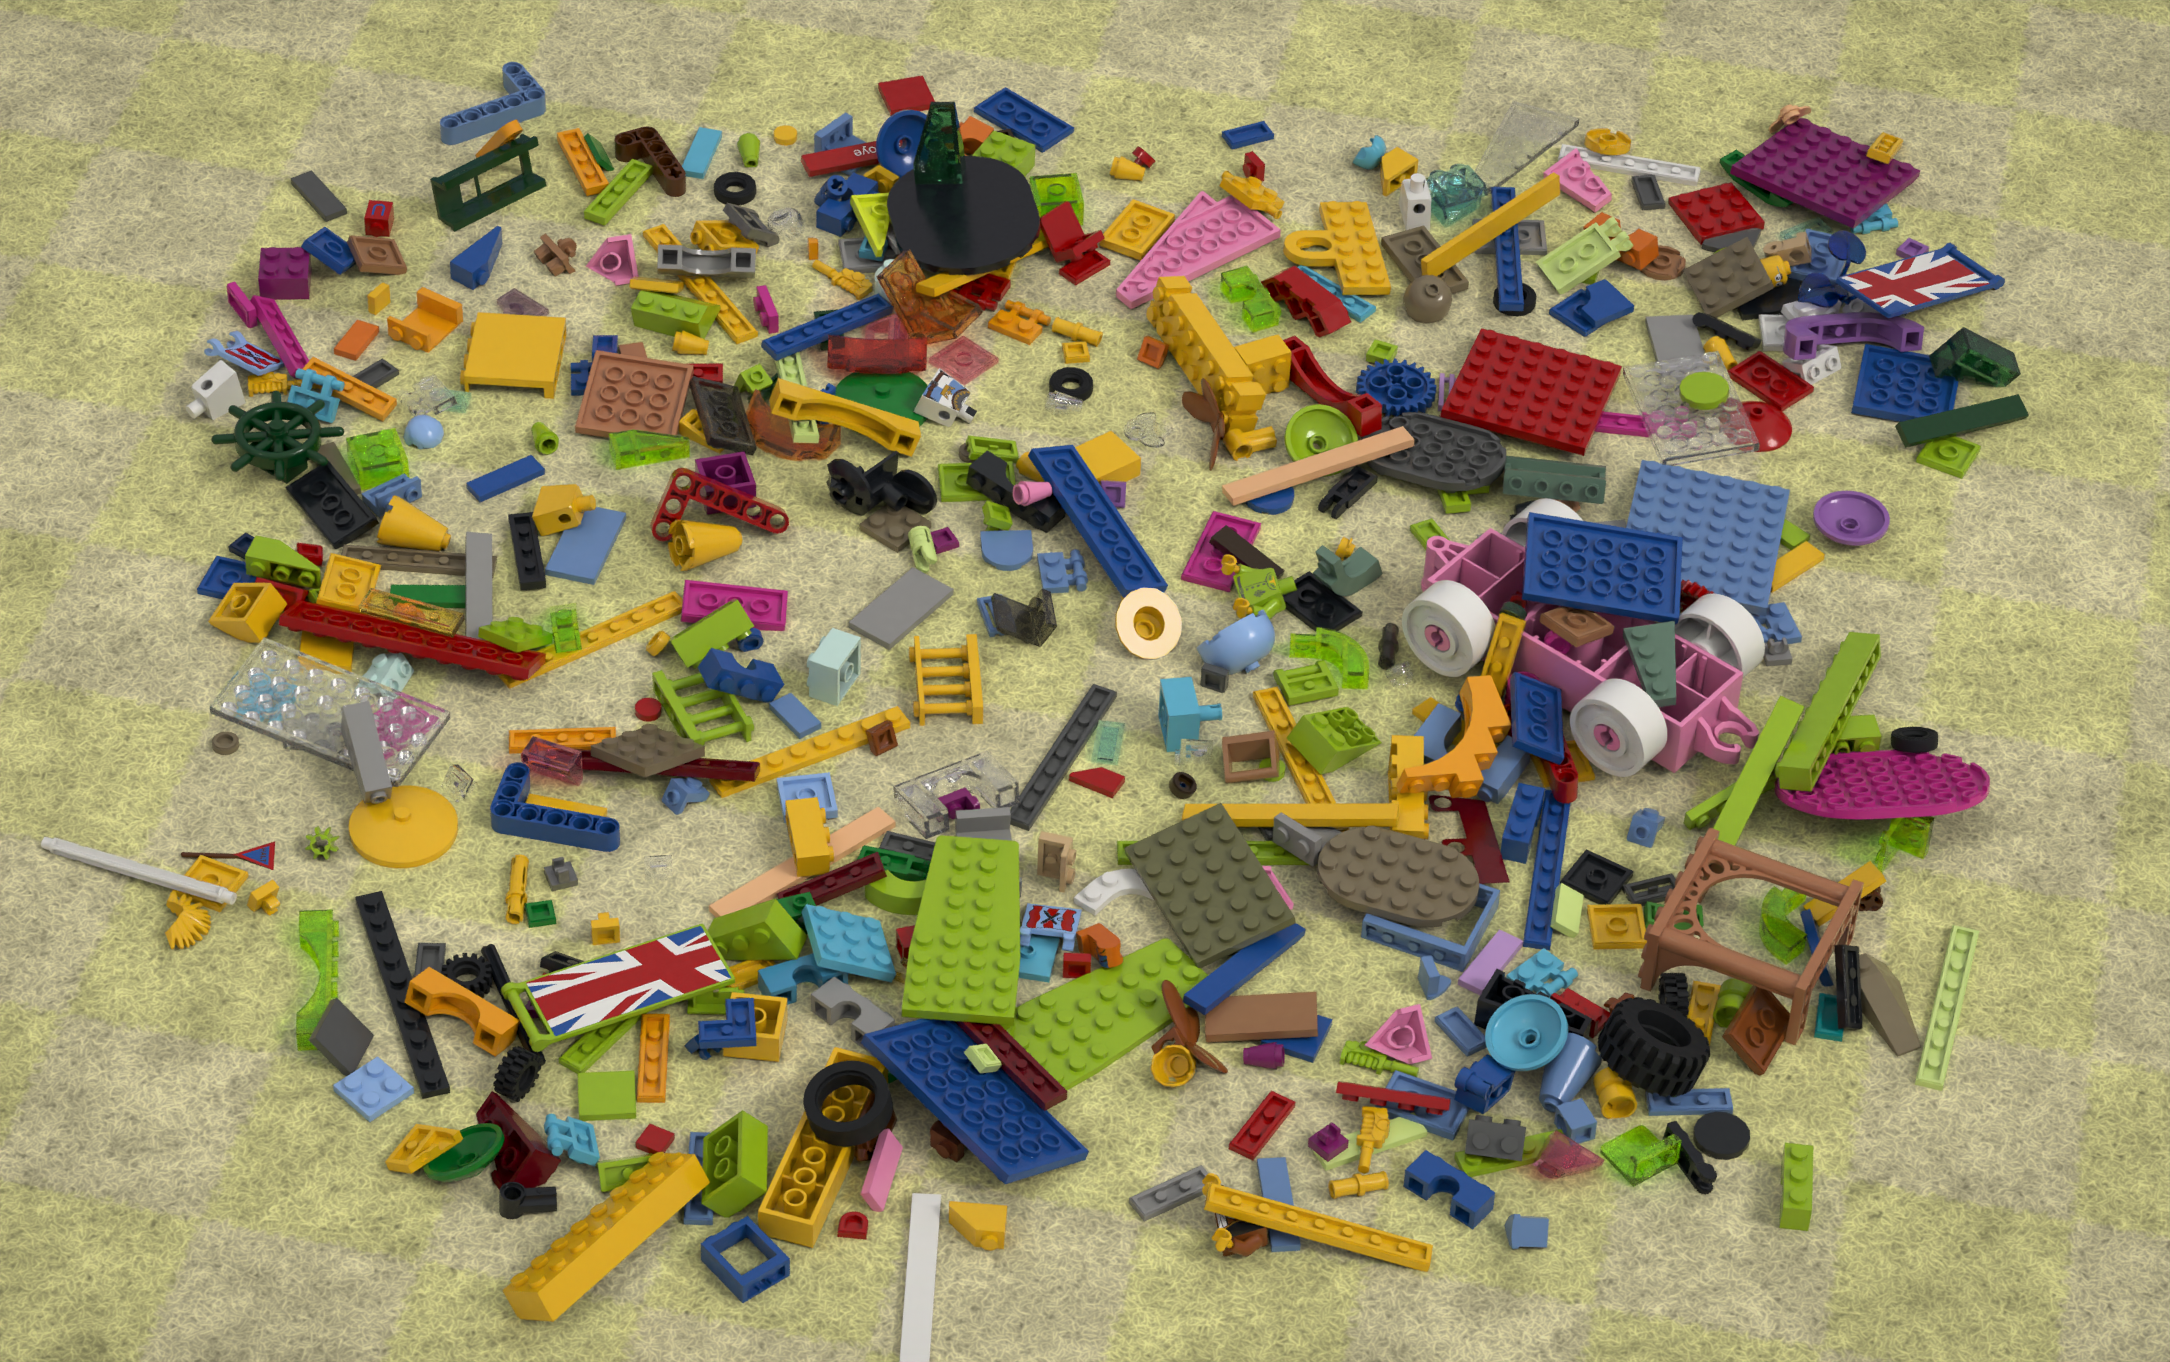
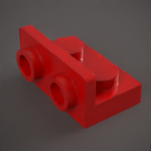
(1584, 1006)

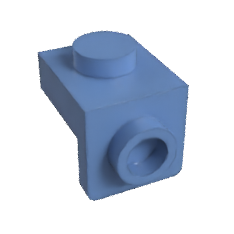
(683, 791)
(1645, 826)

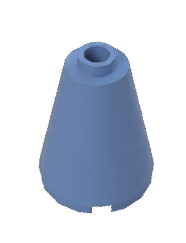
(1568, 1072)

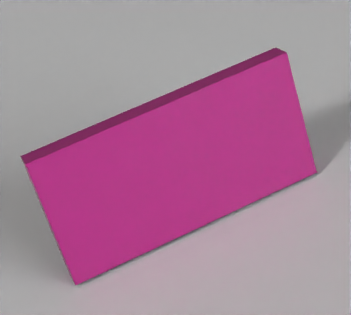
(1205, 562)
(762, 605)

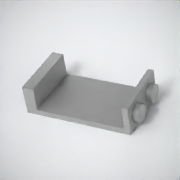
(985, 823)

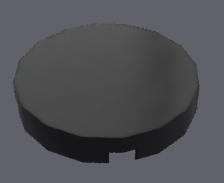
(1721, 1135)

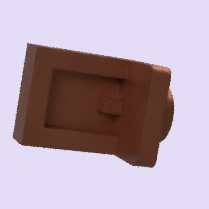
(946, 1142)

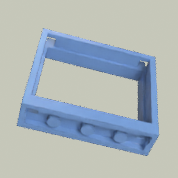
(1424, 944)

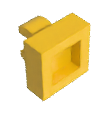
(265, 898)
(605, 930)

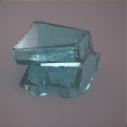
(1455, 193)

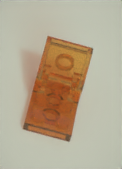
(922, 315)

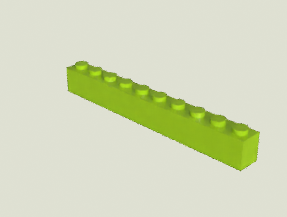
(1828, 712)

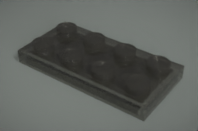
(722, 416)

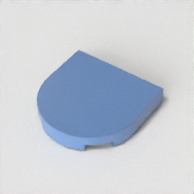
(1007, 548)

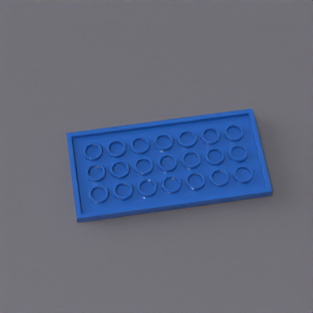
(981, 1109)

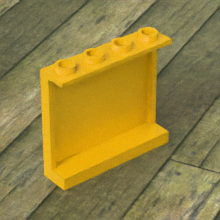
(515, 351)

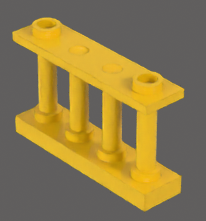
(969, 670)

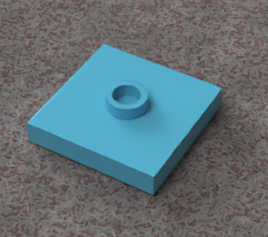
(1038, 958)

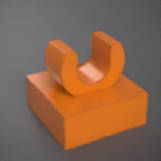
(1153, 352)

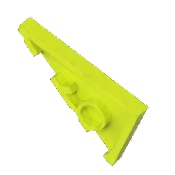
(873, 217)

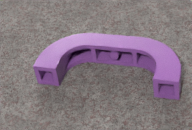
(1807, 332)

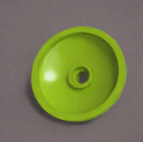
(1319, 426)

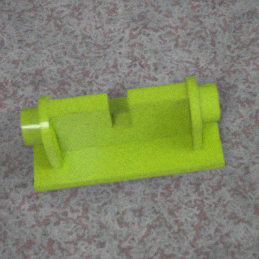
(711, 1001)

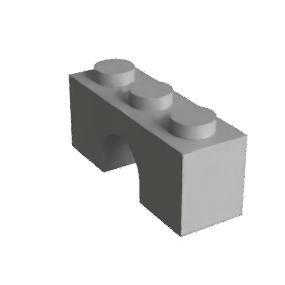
(839, 1001)

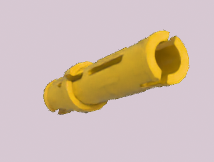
(516, 896)

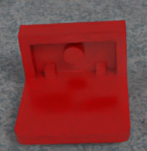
(1066, 235)

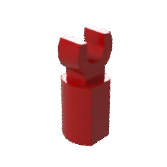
(1517, 598)

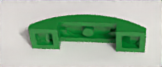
(1765, 195)

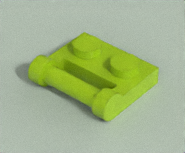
(1306, 683)

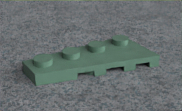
(1654, 659)

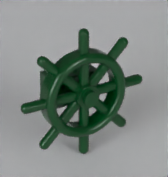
(275, 446)

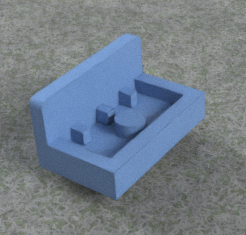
(402, 486)

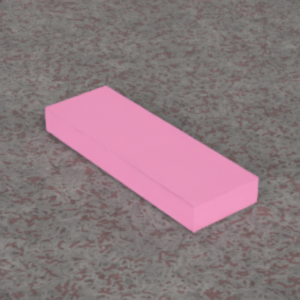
(881, 1170)

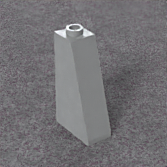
(365, 752)

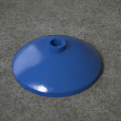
(904, 126)

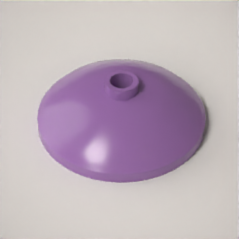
(1851, 518)

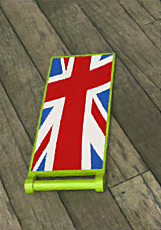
(620, 985)

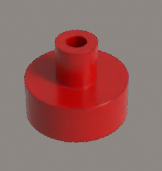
(1143, 157)

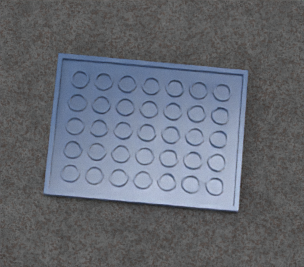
(1725, 524)

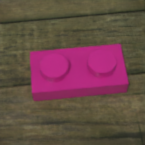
(768, 312)

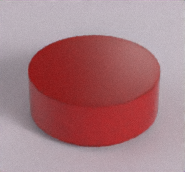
(648, 709)

